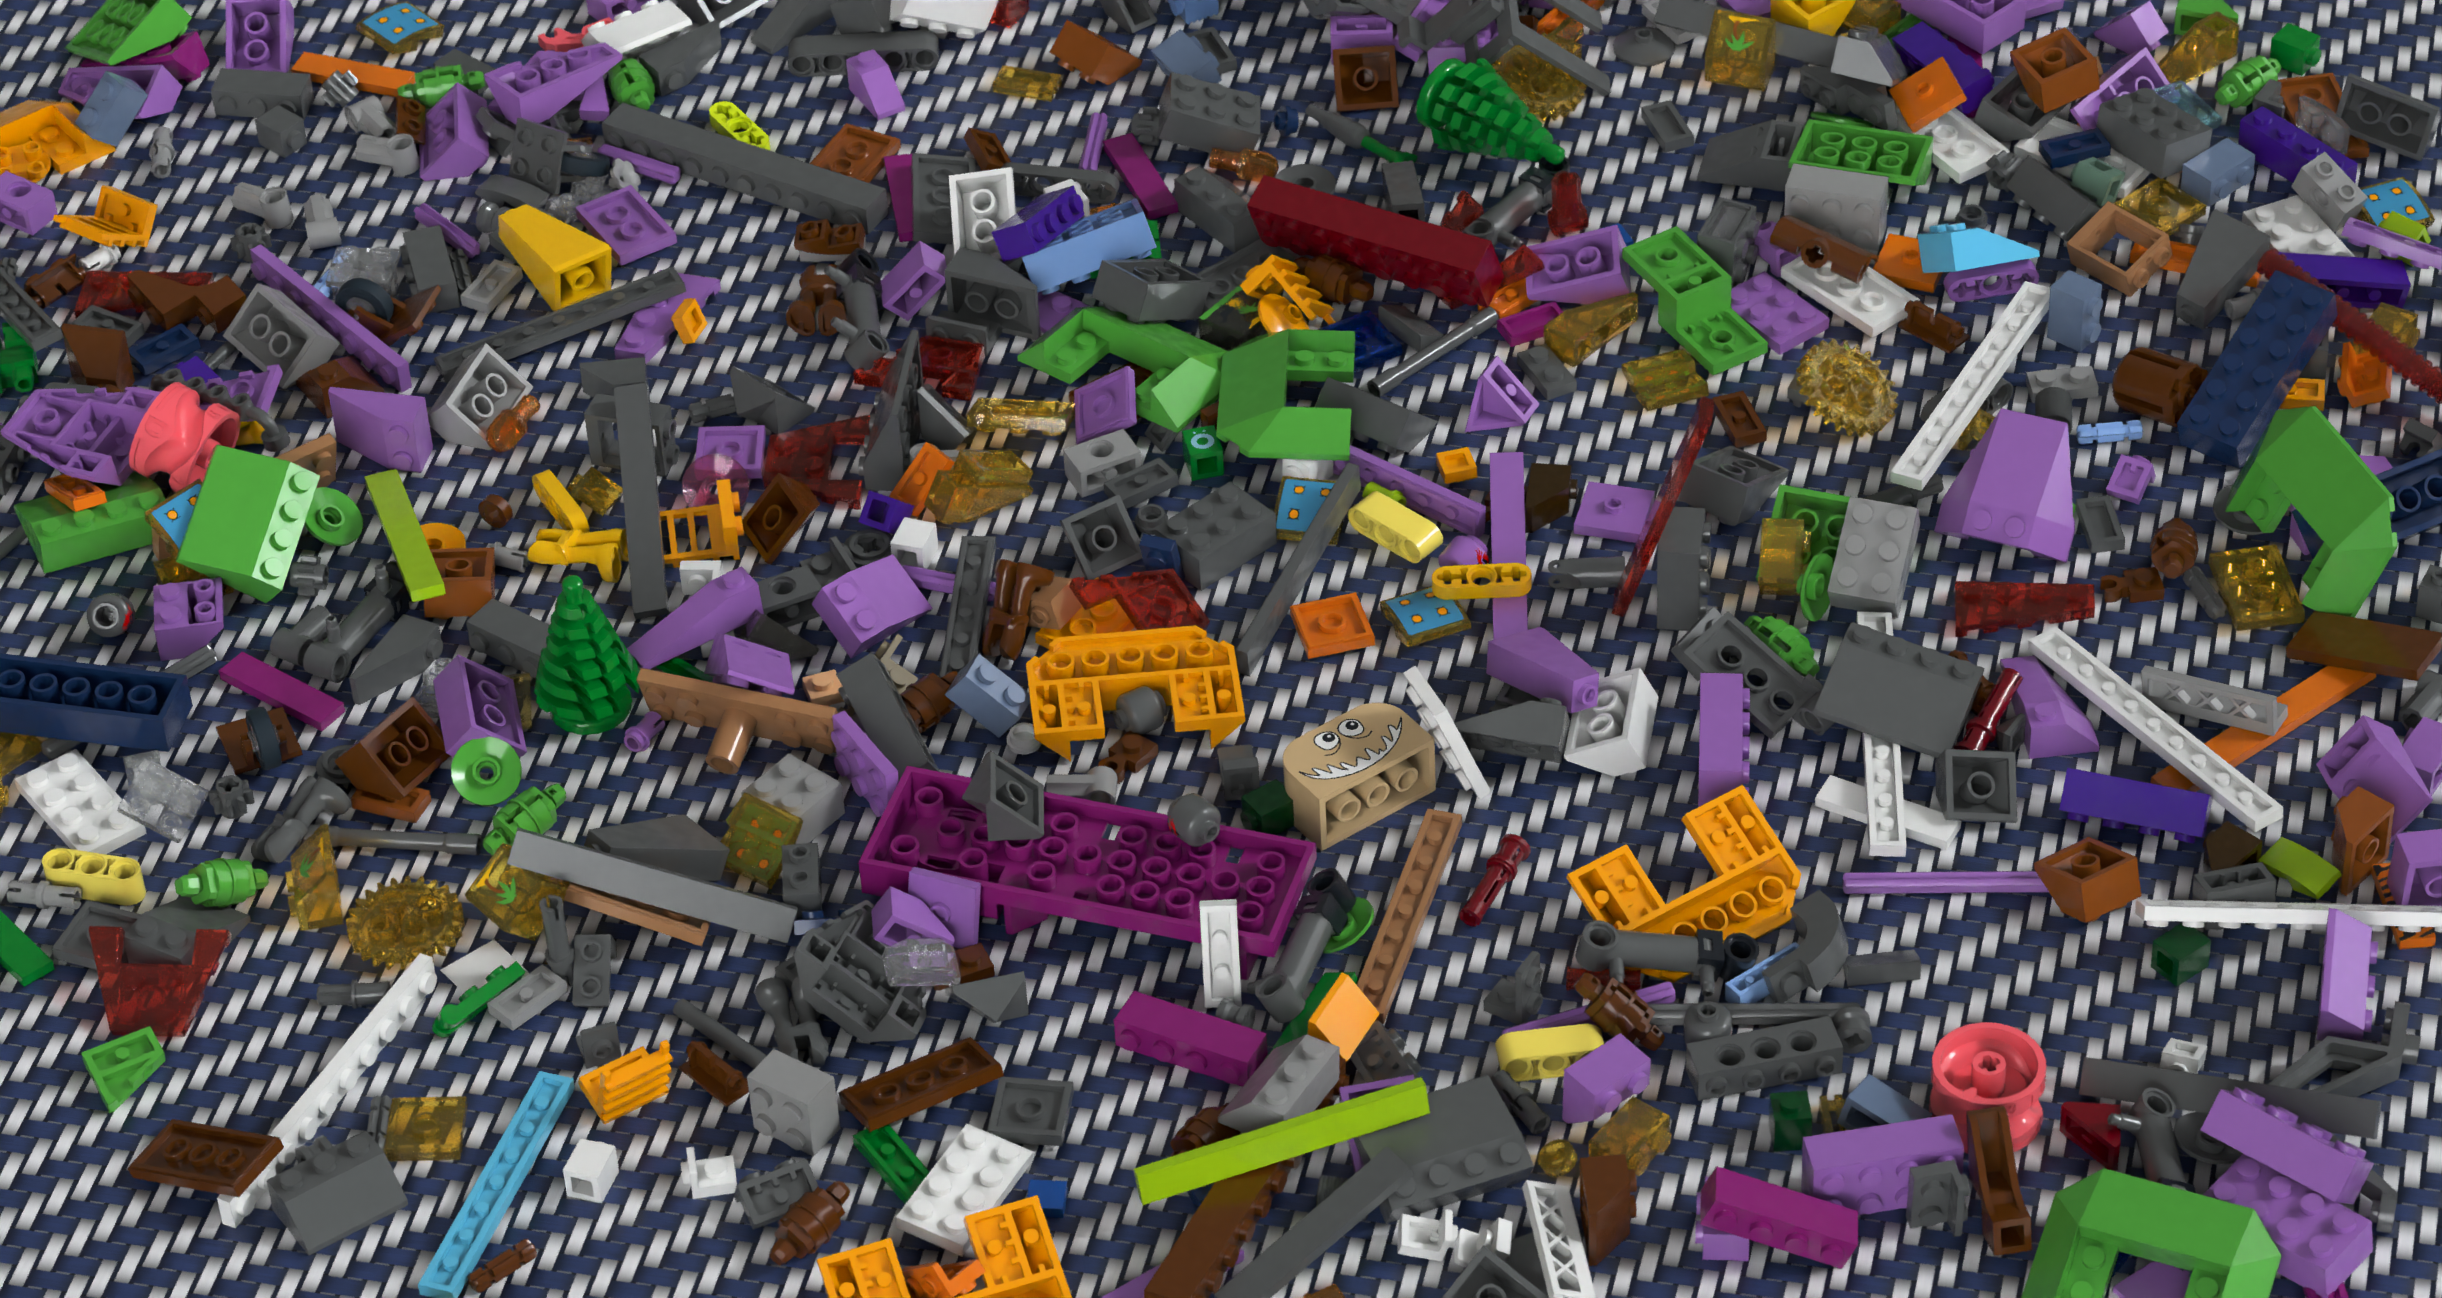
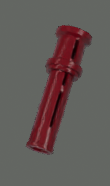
(1982, 728)
(1500, 870)

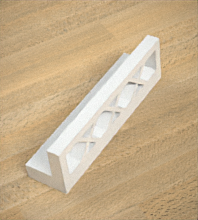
(1558, 1241)

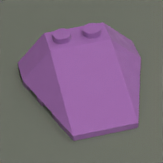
(81, 432)
(2015, 488)

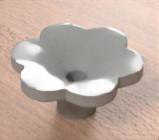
(623, 175)

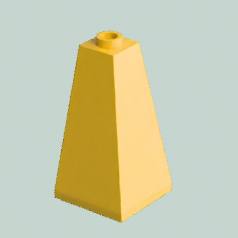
(555, 256)

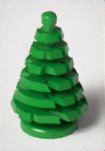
(1482, 114)
(584, 666)

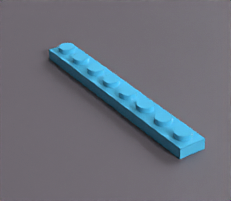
(496, 1186)

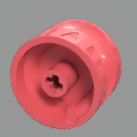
(181, 436)
(1989, 1068)

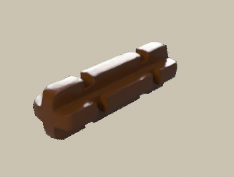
(502, 1265)

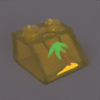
(1740, 50)
(315, 883)
(513, 895)

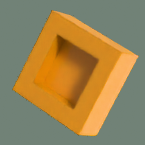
(689, 320)
(1456, 465)

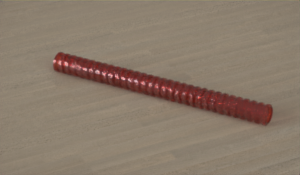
(2365, 331)

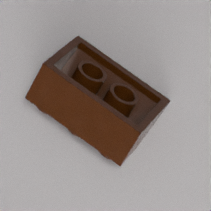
(395, 753)

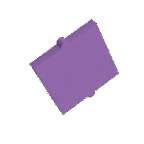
(2154, 1281)

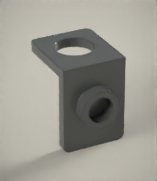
(599, 1044)

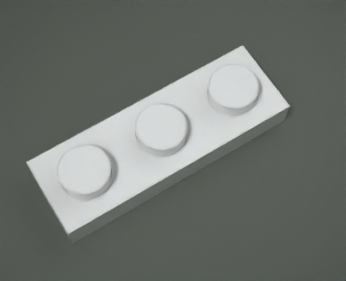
(1220, 951)

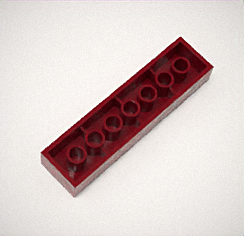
(1376, 241)

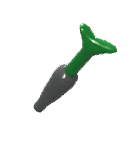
(1356, 135)

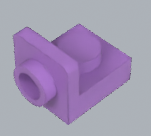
(2131, 478)

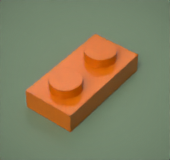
(919, 476)

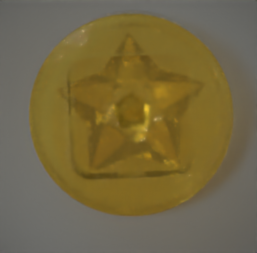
(1557, 1158)

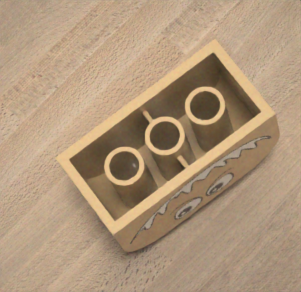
(1357, 771)

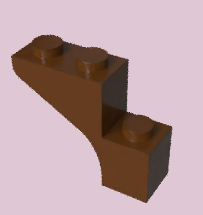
(175, 303)
(1995, 1179)

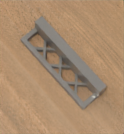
(2213, 701)

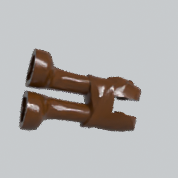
(815, 291)
(1004, 630)

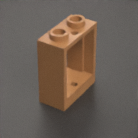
(2100, 230)

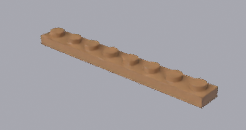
(1408, 908)

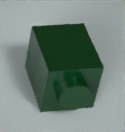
(1267, 809)
(2180, 954)
(1789, 1120)

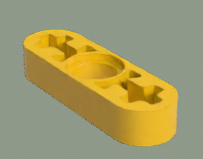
(559, 502)
(1470, 590)

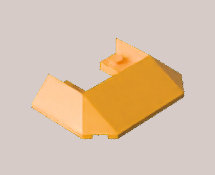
(56, 131)
(1090, 671)
(1748, 896)
(1007, 1241)

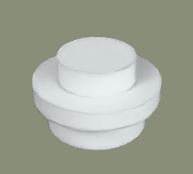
(1022, 739)

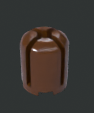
(2156, 384)

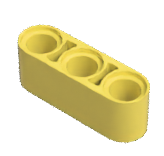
(1395, 527)
(98, 875)
(1545, 1051)

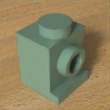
(2097, 180)

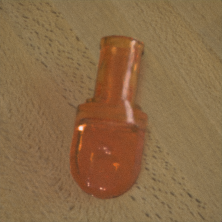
(1247, 164)
(511, 425)

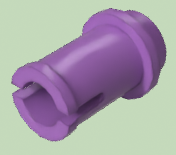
(638, 737)

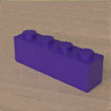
(1924, 45)
(2284, 146)
(1038, 223)
(2358, 280)
(2135, 803)

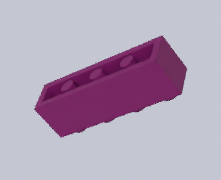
(1189, 1039)
(1779, 1217)

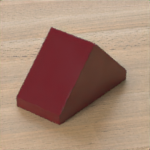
(2089, 1129)

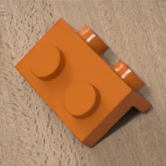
(2363, 377)
(942, 1281)

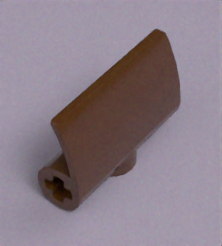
(1798, 236)

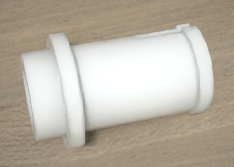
(100, 258)

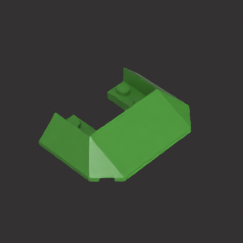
(1183, 366)
(1255, 388)
(2318, 472)
(2127, 1214)

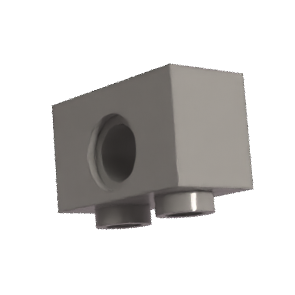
(2329, 191)
(1099, 461)

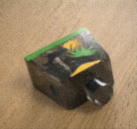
(1231, 321)

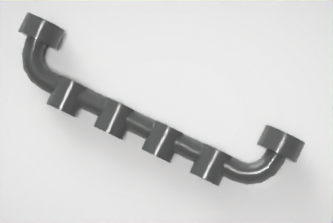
(274, 436)

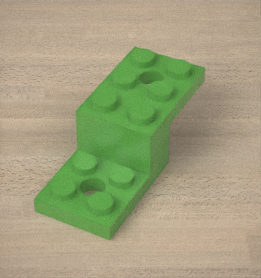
(1695, 300)

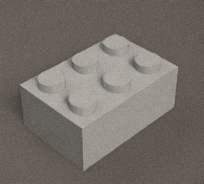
(1839, 203)
(1874, 556)

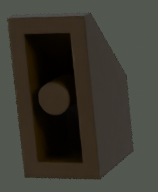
(1548, 494)
(2230, 848)

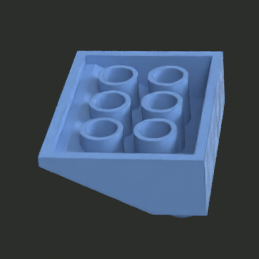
(1079, 250)

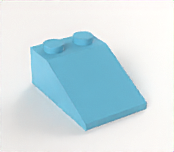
(1962, 248)

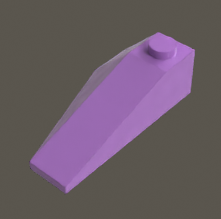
(2126, 76)
(153, 79)
(547, 86)
(713, 609)
(2052, 718)

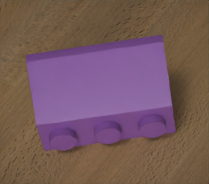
(454, 136)
(477, 705)
(2346, 978)

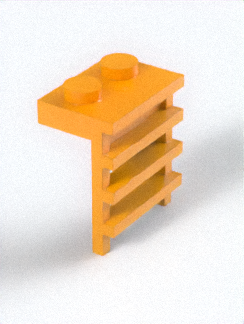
(117, 219)
(1279, 275)
(722, 523)
(628, 1082)

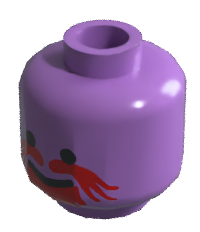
(1464, 551)

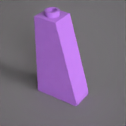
(1543, 668)

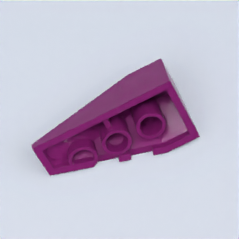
(181, 57)

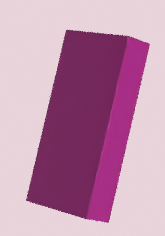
(1527, 324)

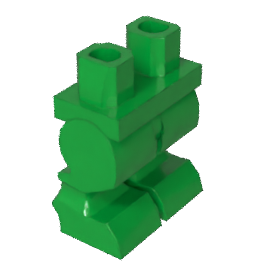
(17, 362)

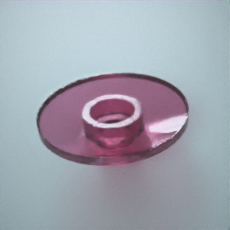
(703, 475)

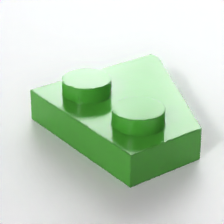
(123, 1065)

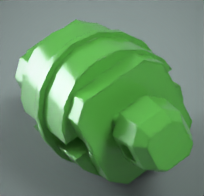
(2246, 80)
(436, 82)
(631, 84)
(1785, 642)
(530, 810)
(221, 882)

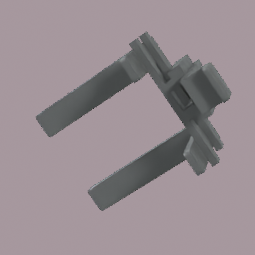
(1467, 17)

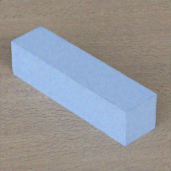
(1750, 985)

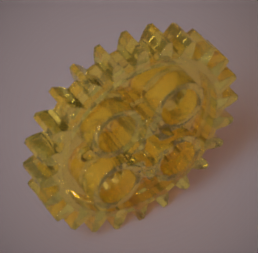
(1539, 83)
(1847, 387)
(404, 922)

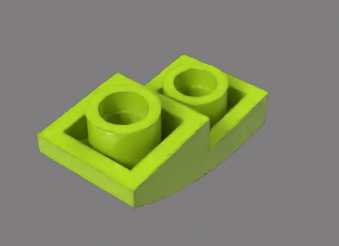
(2301, 867)

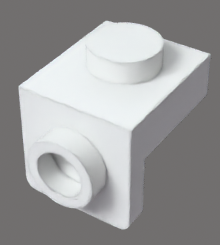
(1426, 1237)

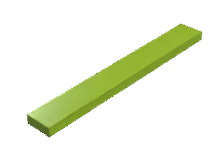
(405, 535)
(1281, 1141)

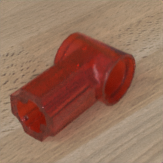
(1568, 211)

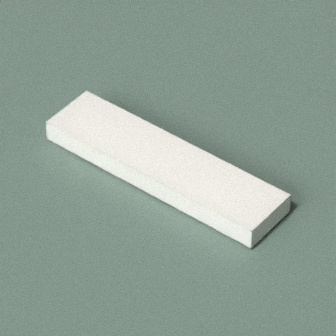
(1920, 821)

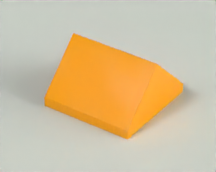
(1343, 1016)

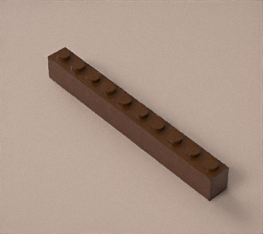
(1223, 1225)

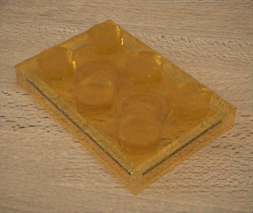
(1021, 415)
(2256, 587)

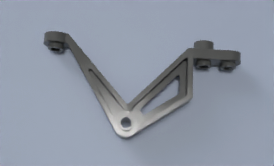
(2371, 1068)

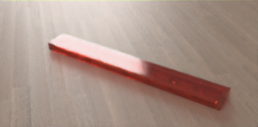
(1663, 506)

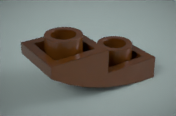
(820, 238)

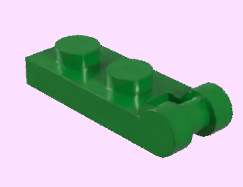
(475, 1000)

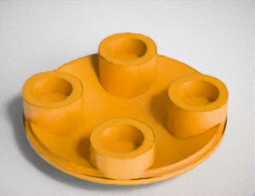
(25, 161)

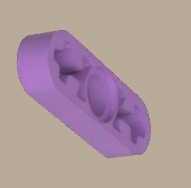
(1970, 291)

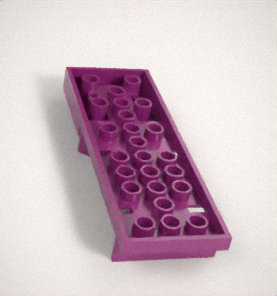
(1135, 883)

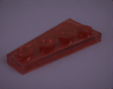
(110, 289)
(2007, 603)

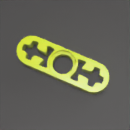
(737, 121)

